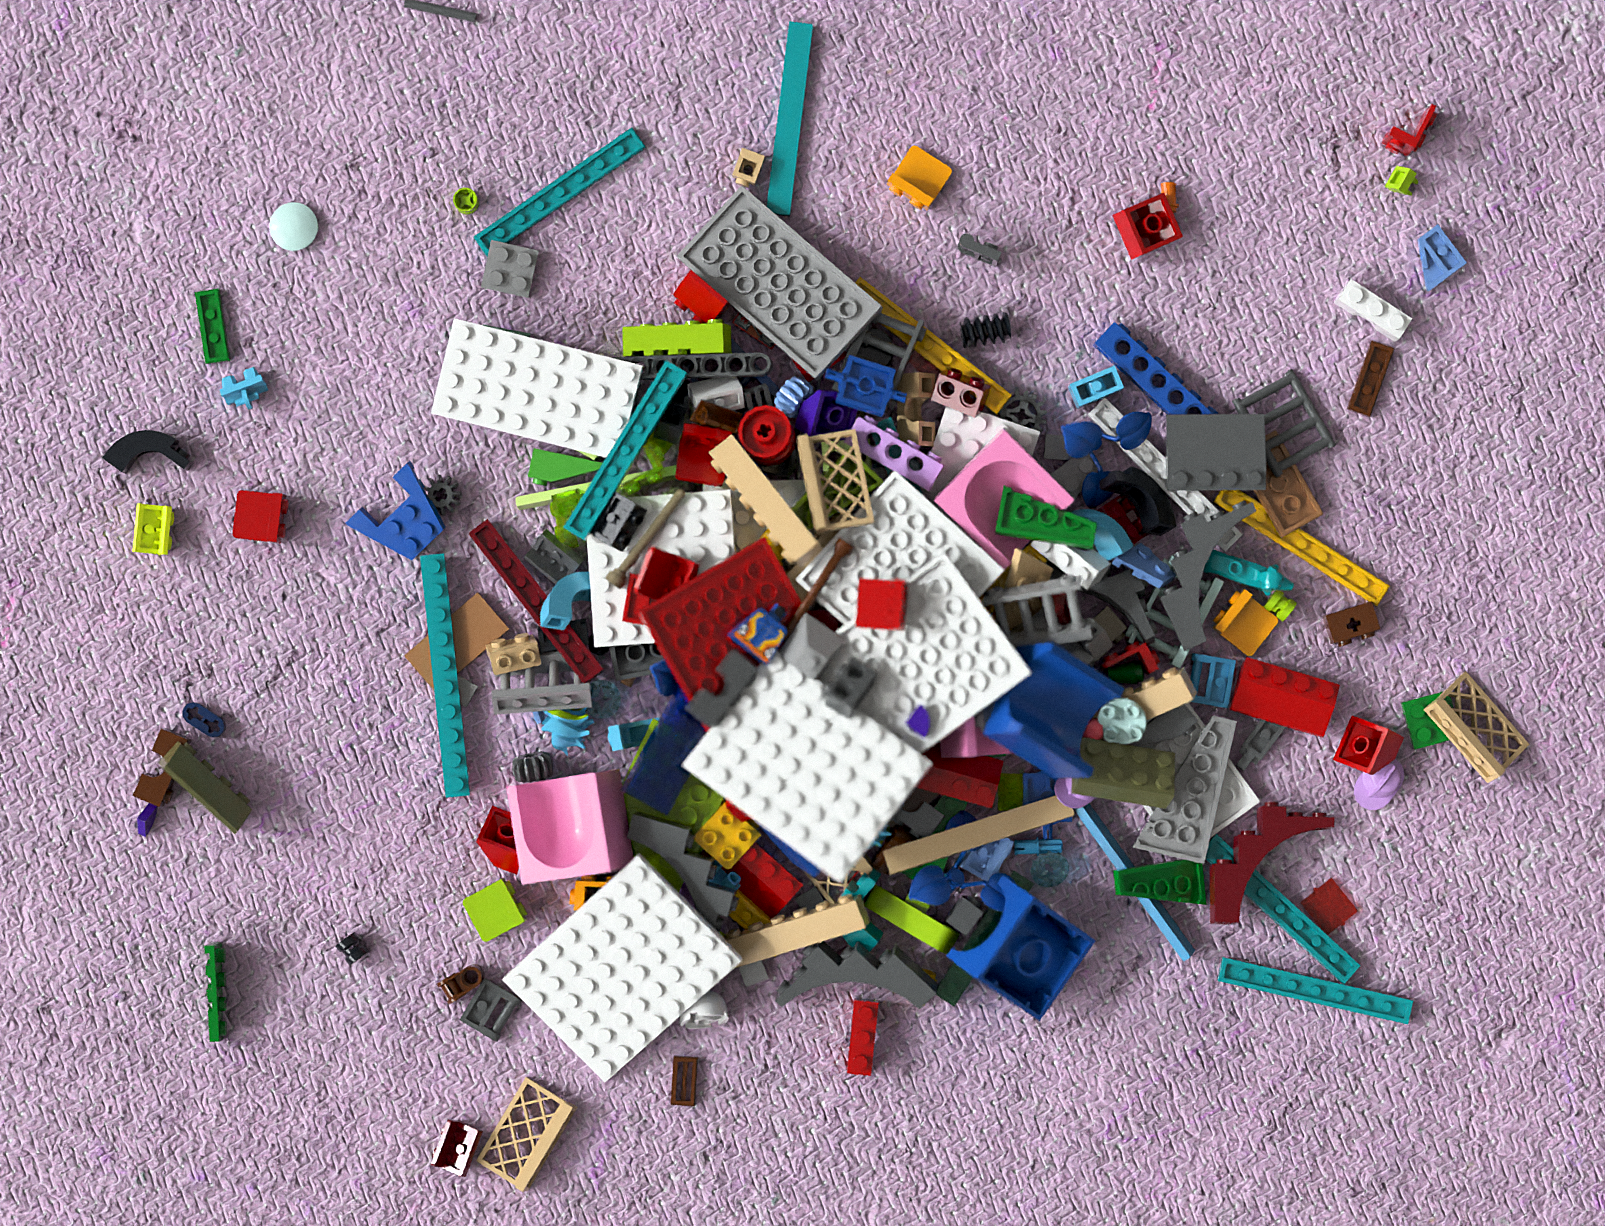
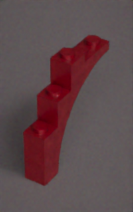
(1230, 880)

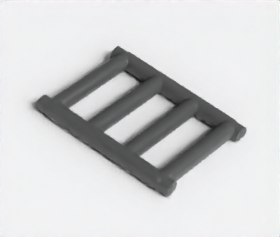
(1314, 420)

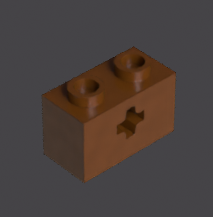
(1336, 623)

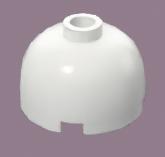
(705, 1010)

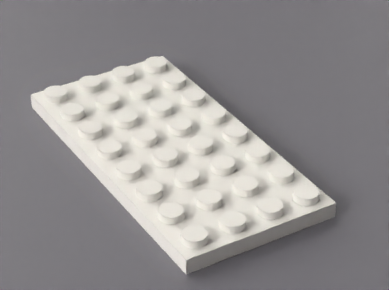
(535, 388)

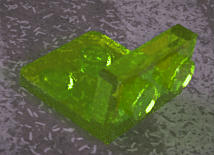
(654, 475)

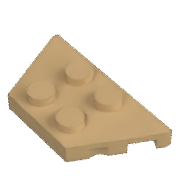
(1023, 571)

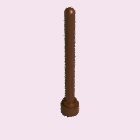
(841, 551)

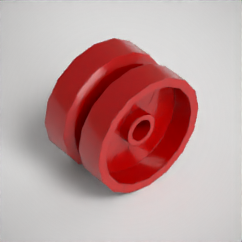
(780, 439)

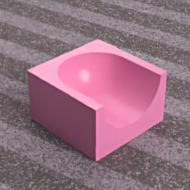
(977, 490)
(570, 826)

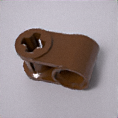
(458, 985)

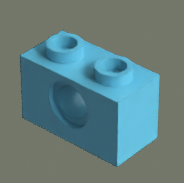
(1095, 387)

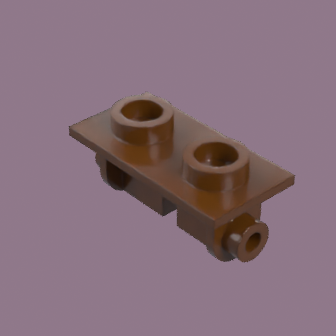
(716, 416)

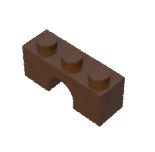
(158, 789)

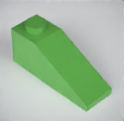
(557, 467)

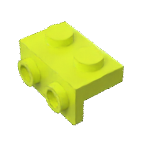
(153, 529)

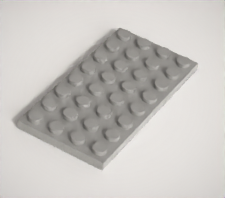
(779, 282)

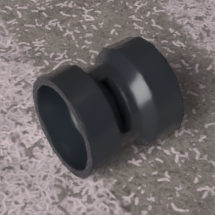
(356, 952)

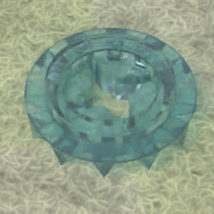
(609, 707)
(1046, 878)

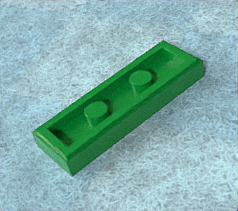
(212, 326)

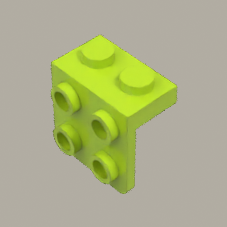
(495, 909)

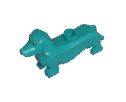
(1247, 573)

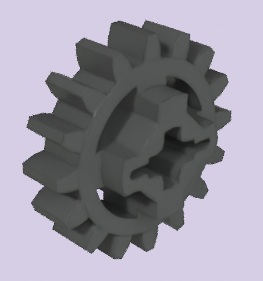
(1023, 405)

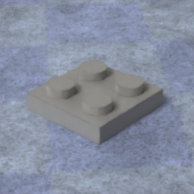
(509, 268)

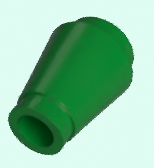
(1127, 673)

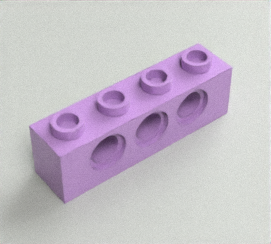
(925, 477)

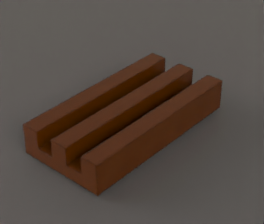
(685, 1059)

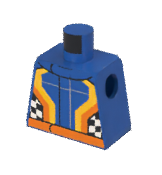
(760, 633)

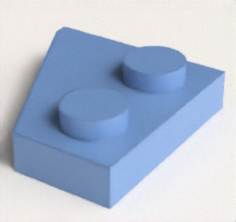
(1438, 257)
(1146, 565)

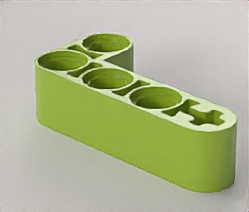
(911, 919)

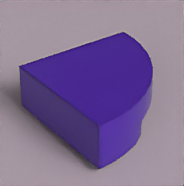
(919, 721)
(146, 819)

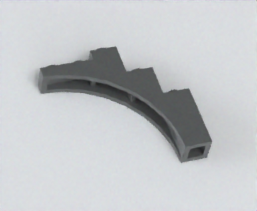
(1189, 566)
(1123, 594)
(696, 870)
(856, 964)

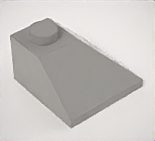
(811, 647)

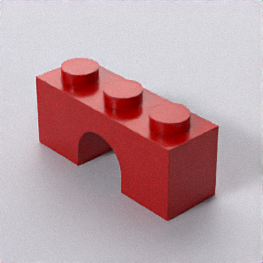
(862, 1036)

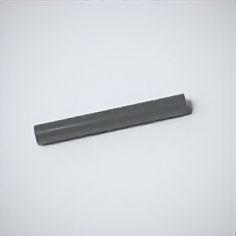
(441, 10)

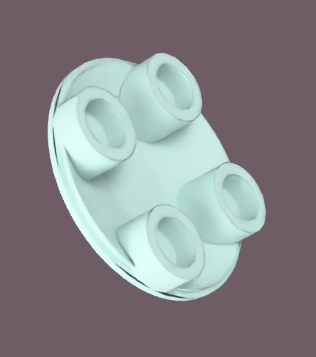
(293, 226)
(1122, 721)

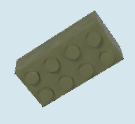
(1127, 773)

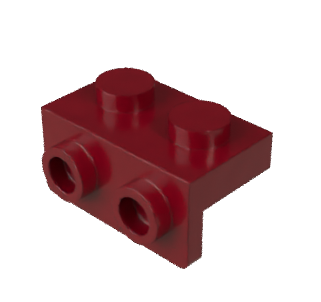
(456, 1147)

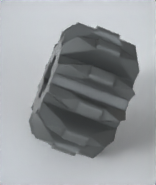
(439, 486)
(532, 767)

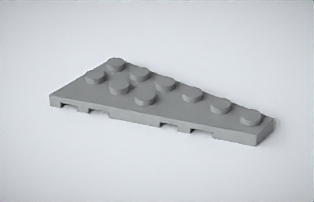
(1188, 820)

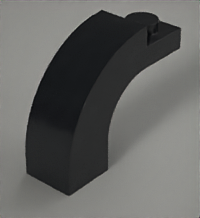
(134, 445)
(1147, 497)

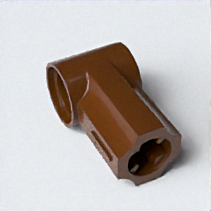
(899, 837)

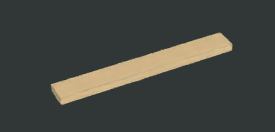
(976, 834)

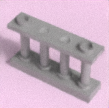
(1054, 632)
(541, 698)

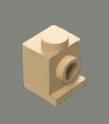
(750, 159)

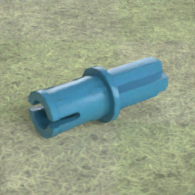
(1038, 846)

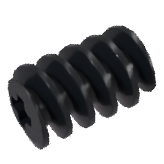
(985, 329)

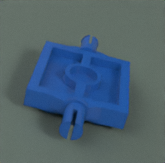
(865, 385)
(1039, 787)

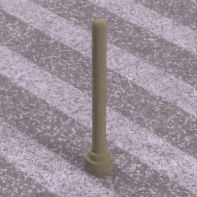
(618, 575)

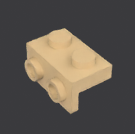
(513, 654)

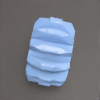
(792, 395)

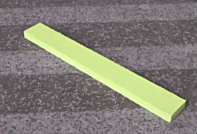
(544, 498)

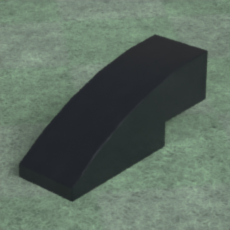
(672, 422)

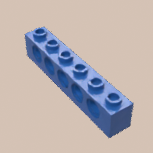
(1143, 379)

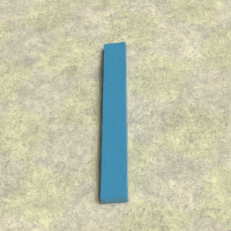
(1121, 861)

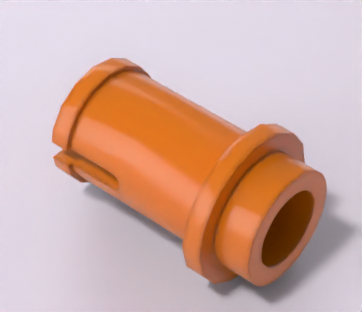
(1169, 189)

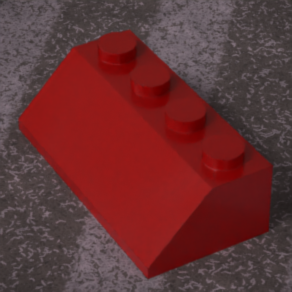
(1284, 697)
(962, 777)
(764, 880)

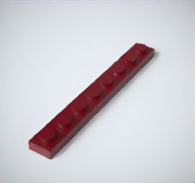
(532, 599)

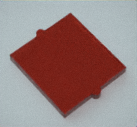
(1328, 906)

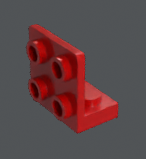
(882, 604)

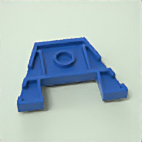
(410, 525)

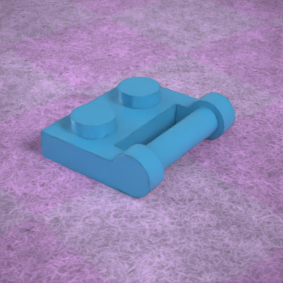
(1218, 680)

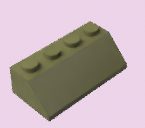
(205, 786)

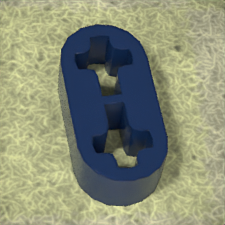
(207, 715)

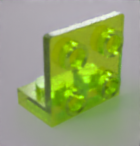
(561, 509)

